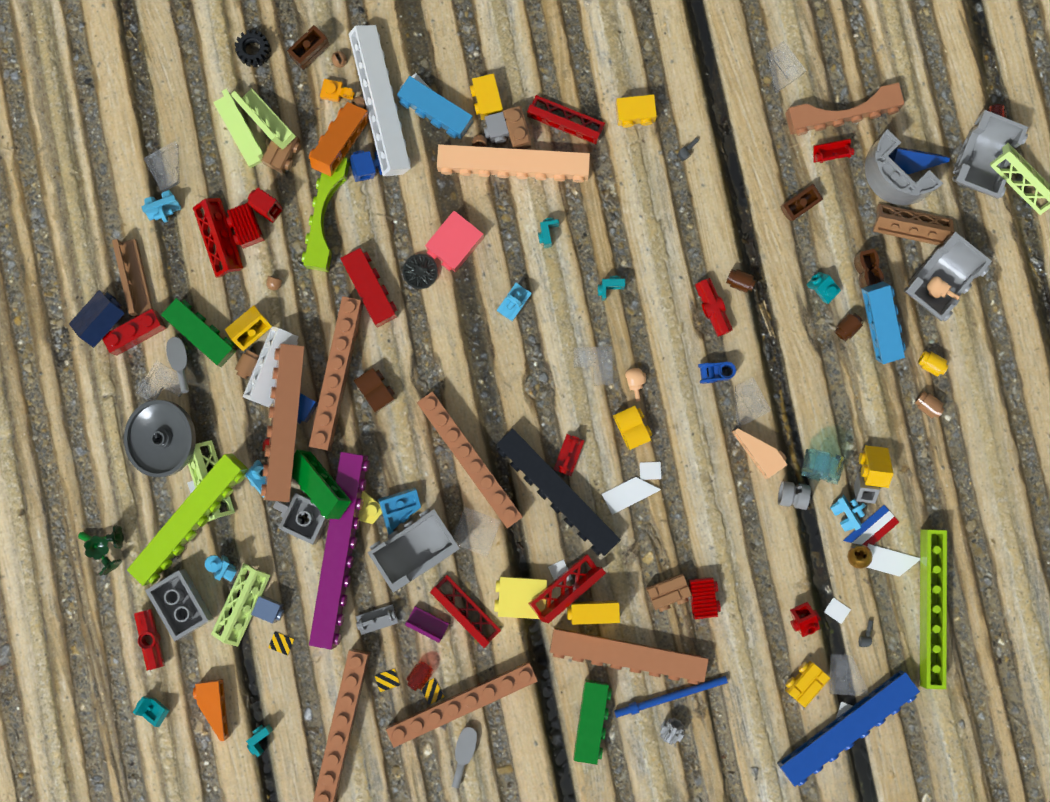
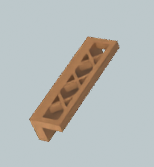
(913, 226)
(132, 276)

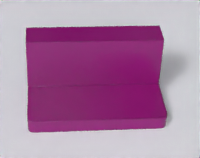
(427, 624)

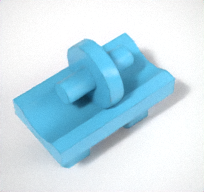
(161, 208)
(514, 302)
(255, 475)
(852, 521)
(220, 567)

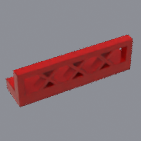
(565, 124)
(219, 234)
(571, 594)
(460, 616)

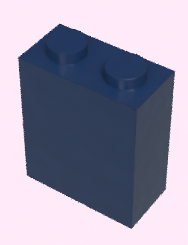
(97, 318)

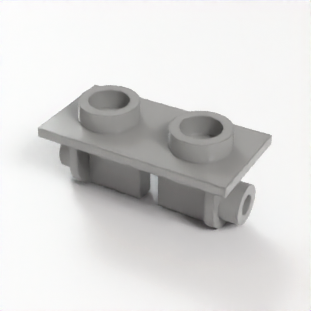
(376, 619)

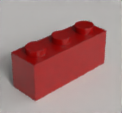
(134, 332)

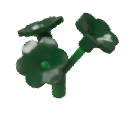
(97, 547)

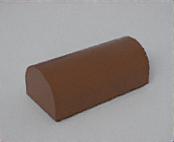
(801, 202)

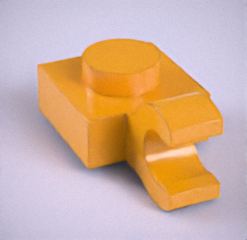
(333, 90)

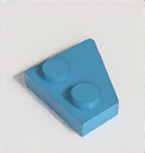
(398, 508)

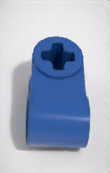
(715, 372)

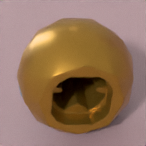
(859, 556)

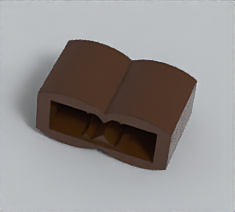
(868, 267)
(375, 390)

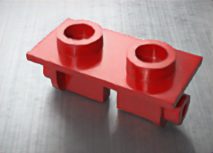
(832, 150)
(568, 455)

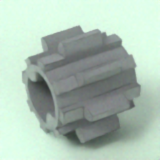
(672, 731)

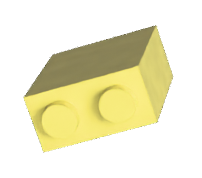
(516, 594)

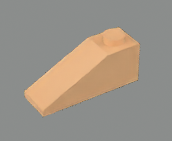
(764, 456)

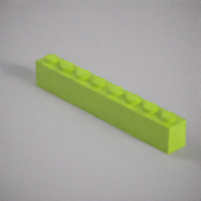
(187, 519)
(933, 609)

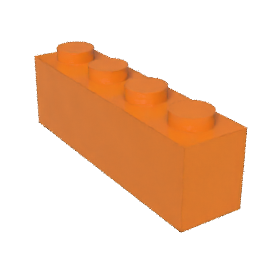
(338, 139)

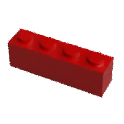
(368, 287)

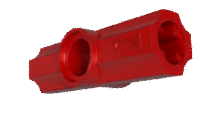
(713, 307)
(146, 626)

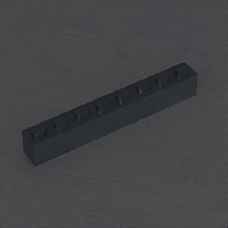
(563, 498)

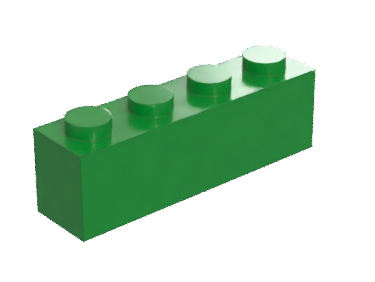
(200, 334)
(319, 485)
(590, 723)

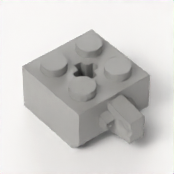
(293, 521)

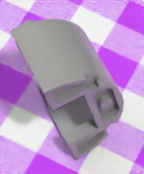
(984, 146)
(890, 180)
(956, 264)
(413, 550)

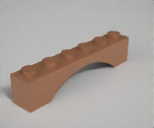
(807, 117)

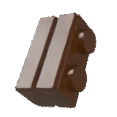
(308, 47)

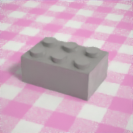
(179, 604)

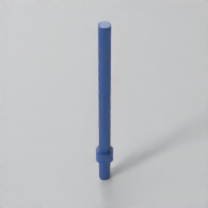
(634, 707)

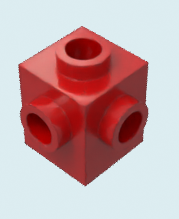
(804, 619)

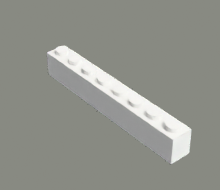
(379, 100)

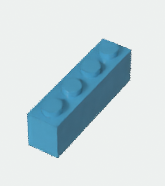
(435, 108)
(883, 322)

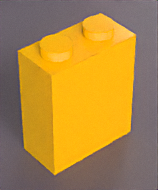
(594, 612)

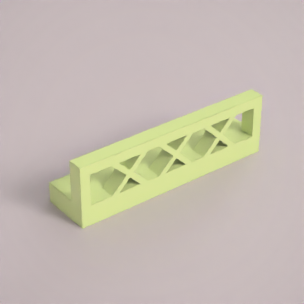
(265, 118)
(239, 129)
(1028, 172)
(198, 472)
(241, 607)

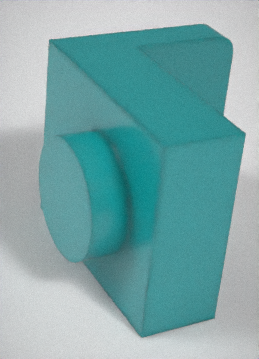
(544, 235)
(612, 283)
(824, 287)
(151, 710)
(259, 733)

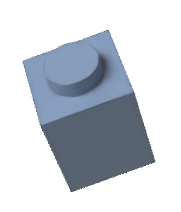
(268, 609)

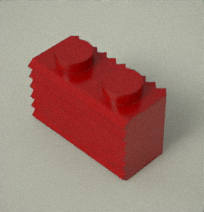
(264, 204)
(245, 226)
(704, 598)

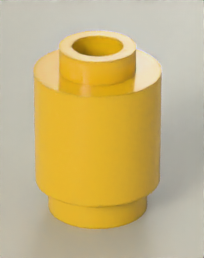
(933, 363)

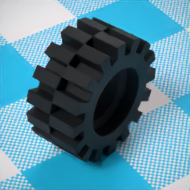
(245, 40)

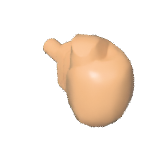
(938, 288)
(635, 379)

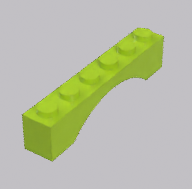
(318, 253)

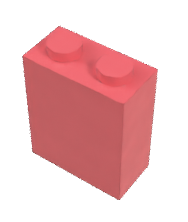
(454, 242)

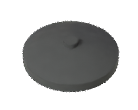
(159, 438)

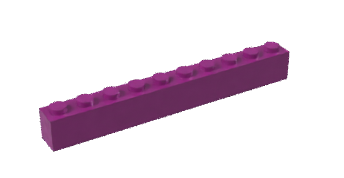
(338, 554)

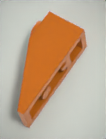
(211, 701)

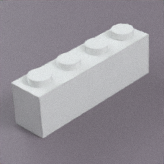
(261, 380)

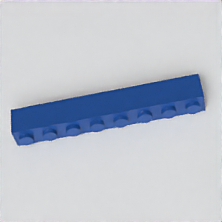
(848, 728)

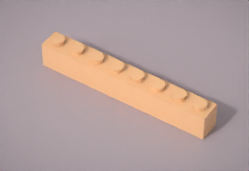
(513, 162)

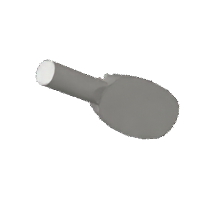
(178, 360)
(464, 752)

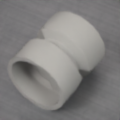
(794, 495)

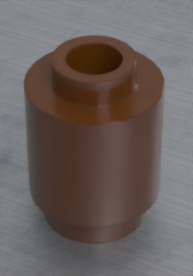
(740, 280)
(848, 326)

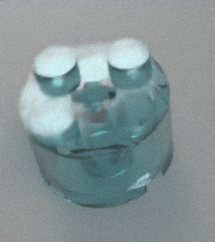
(822, 466)

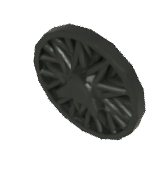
(420, 271)

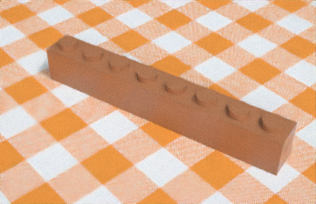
(336, 374)
(283, 423)
(469, 460)
(629, 655)
(461, 704)
(341, 726)

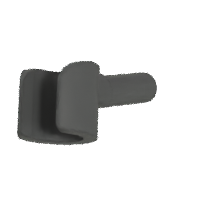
(684, 152)
(866, 641)

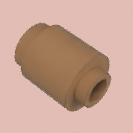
(246, 364)
(929, 405)

